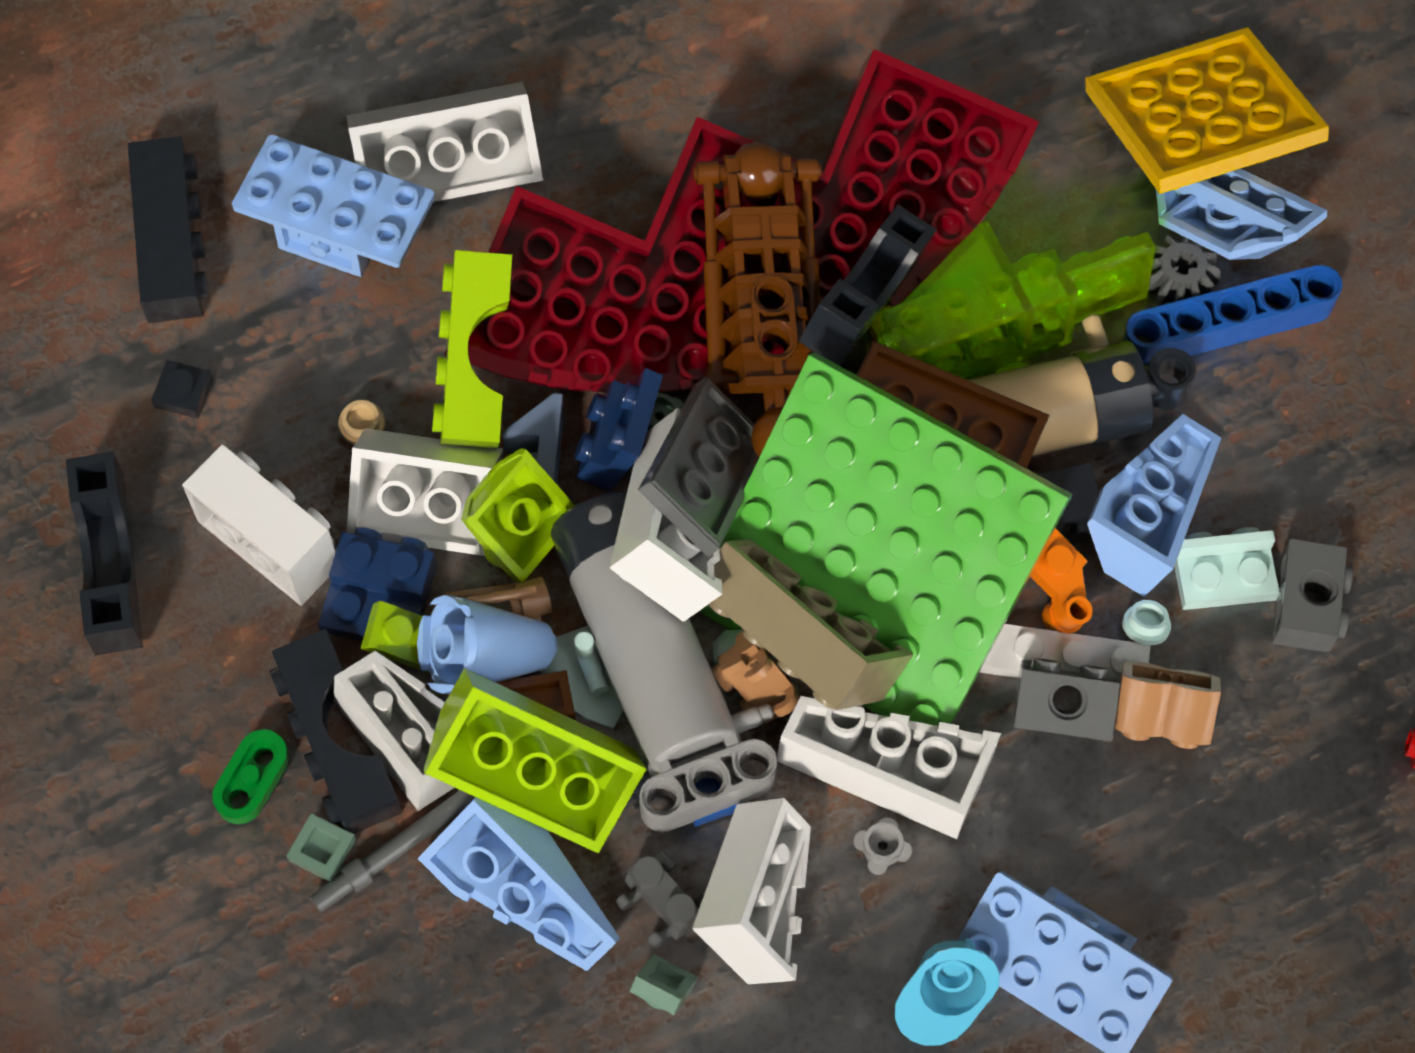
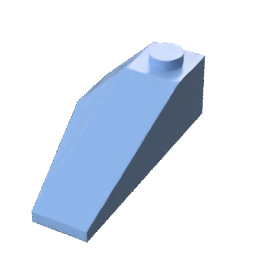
(1150, 504)

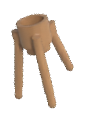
(523, 598)

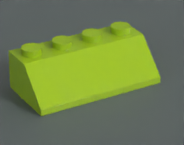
(532, 761)

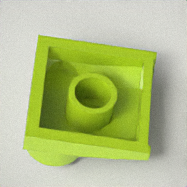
(515, 513)

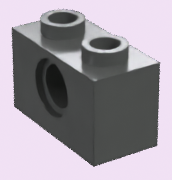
(1298, 619)
(1090, 718)

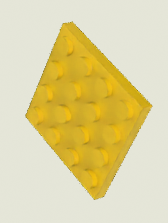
(1205, 110)

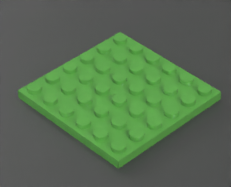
(898, 528)

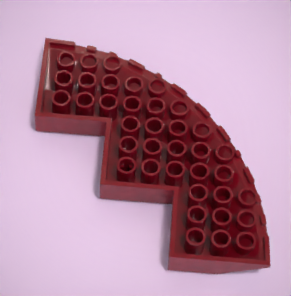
(608, 304)

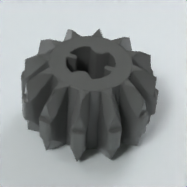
(1187, 258)

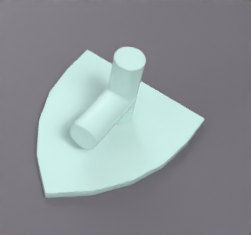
(588, 678)

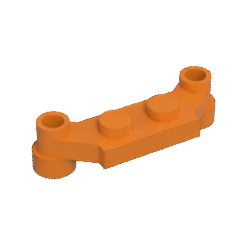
(1062, 578)

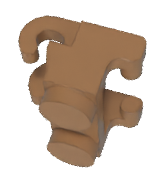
(755, 678)

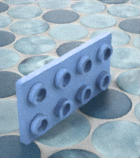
(332, 206)
(1067, 962)

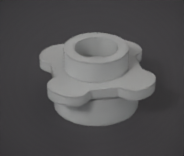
(886, 832)

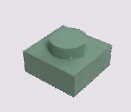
(321, 847)
(663, 984)

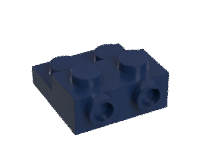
(616, 430)
(375, 571)

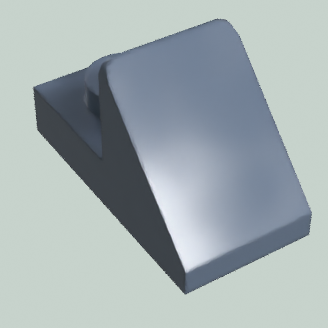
(540, 434)

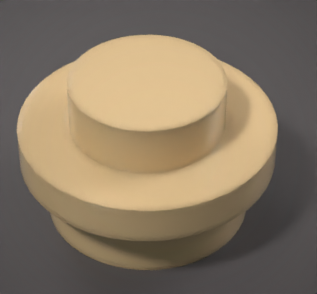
(357, 417)

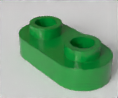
(249, 778)

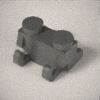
(662, 895)

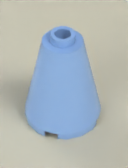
(481, 640)

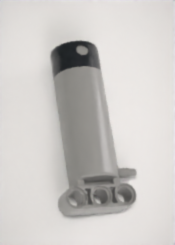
(660, 679)

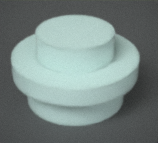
(1147, 623)

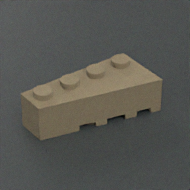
(803, 629)

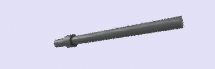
(358, 874)

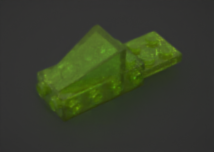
(982, 309)

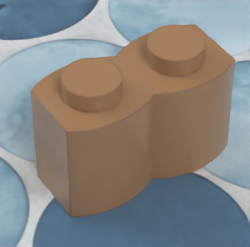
(1167, 704)

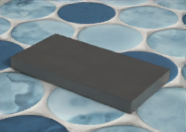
(703, 467)

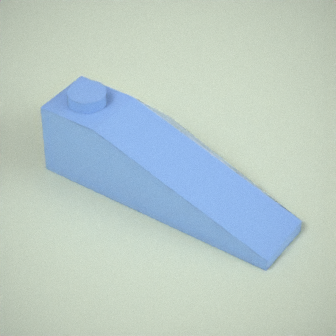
(522, 879)

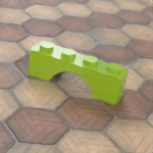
(469, 408)

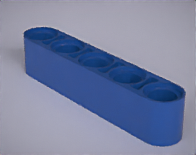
(1244, 301)

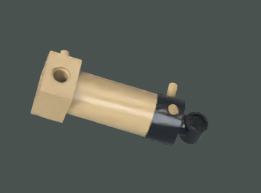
(1097, 391)

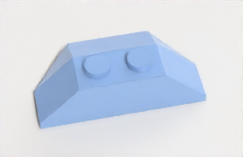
(1238, 215)

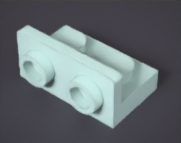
(1226, 569)

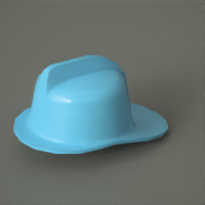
(946, 992)

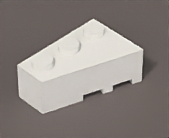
(394, 720)
(754, 890)

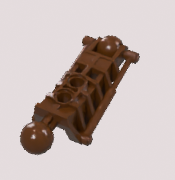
(757, 174)

